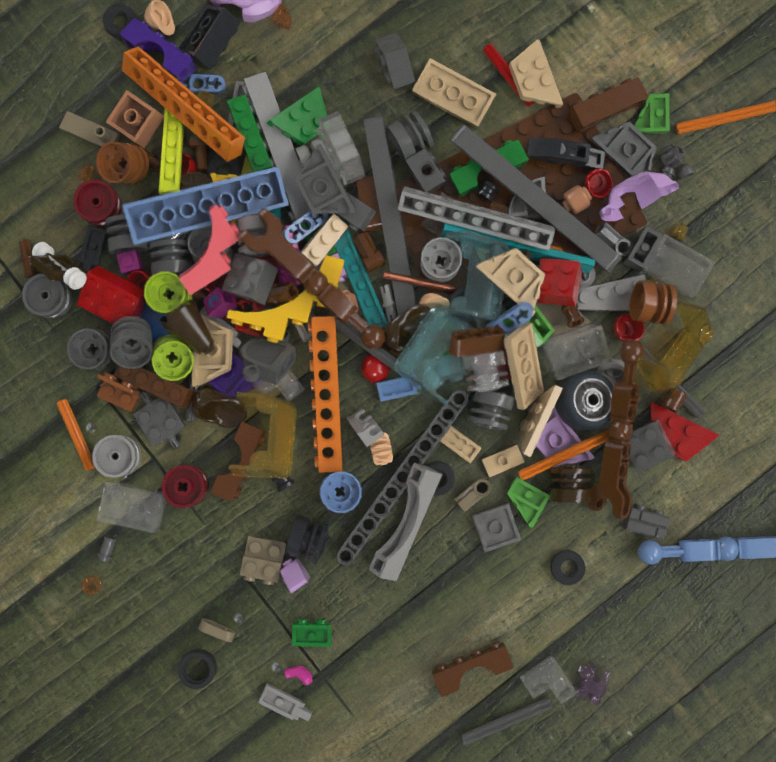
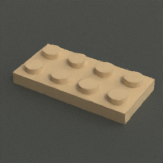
(453, 93)
(524, 365)

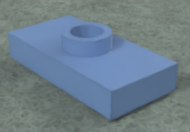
(395, 389)

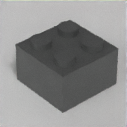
(250, 278)
(649, 445)

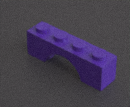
(175, 62)

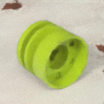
(159, 288)
(174, 368)

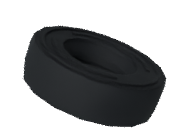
(109, 15)
(218, 161)
(449, 477)
(556, 571)

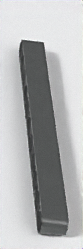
(535, 198)
(388, 207)
(382, 498)

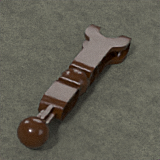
(314, 281)
(617, 448)

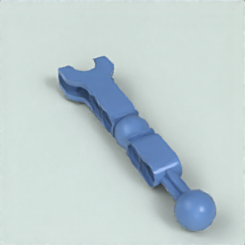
(710, 549)

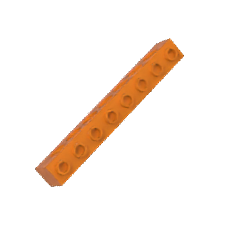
(183, 104)
(334, 462)

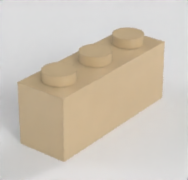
(323, 239)

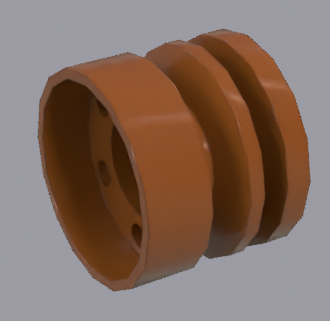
(122, 162)
(653, 302)

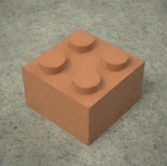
(135, 119)

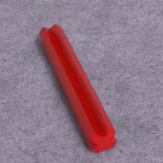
(502, 67)

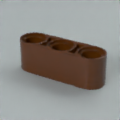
(368, 196)
(476, 341)

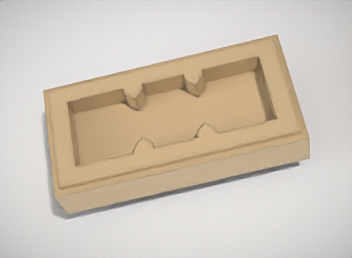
(460, 444)
(502, 461)

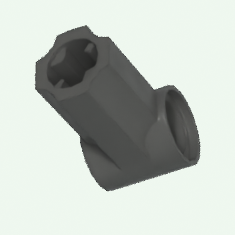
(613, 238)

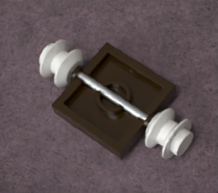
(57, 266)

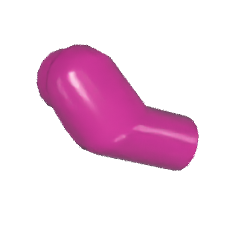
(301, 673)

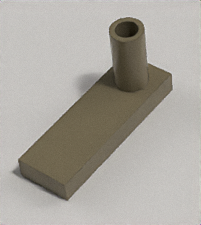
(87, 130)

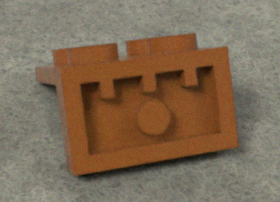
(118, 393)

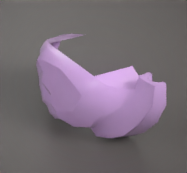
(252, 9)
(648, 188)

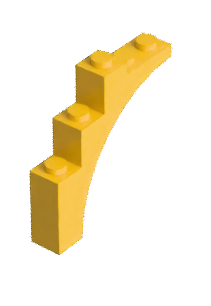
(299, 310)

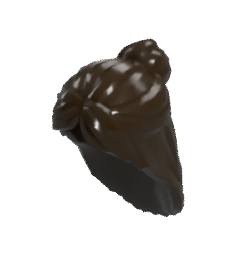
(403, 327)
(218, 408)

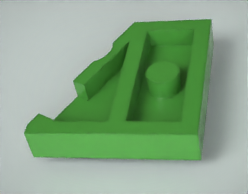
(654, 115)
(528, 500)

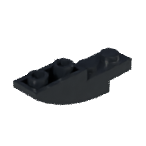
(565, 151)

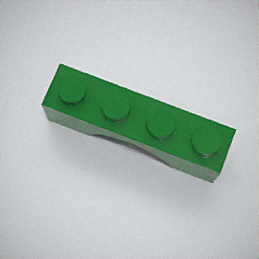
(246, 125)
(465, 178)

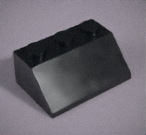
(210, 36)

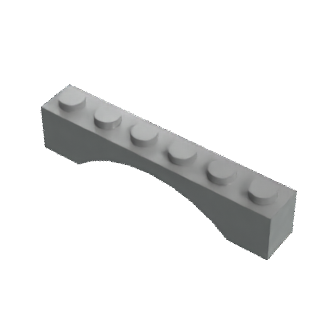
(392, 556)

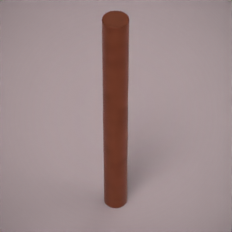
(418, 281)

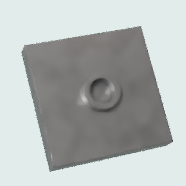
(496, 527)

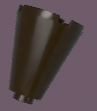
(189, 327)

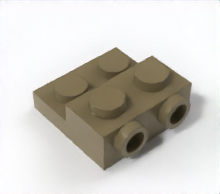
(263, 560)

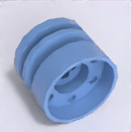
(351, 490)

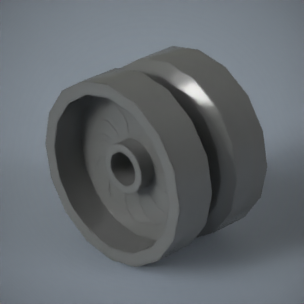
(36, 293)

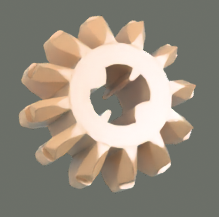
(382, 450)

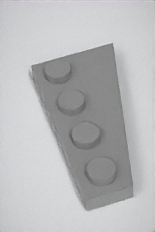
(608, 296)

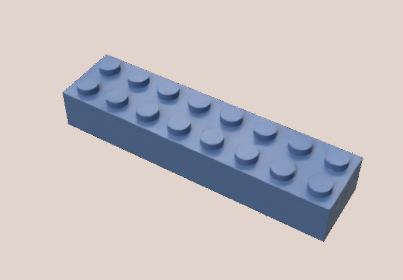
(191, 207)

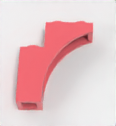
(212, 262)

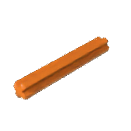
(76, 434)

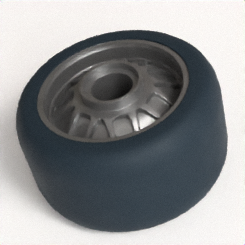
(585, 400)

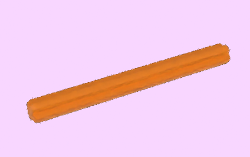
(725, 117)
(564, 455)

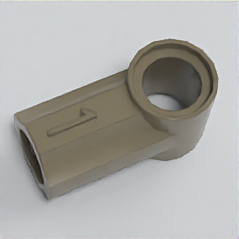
(472, 495)

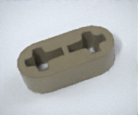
(216, 630)

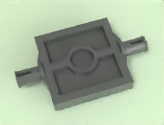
(159, 421)

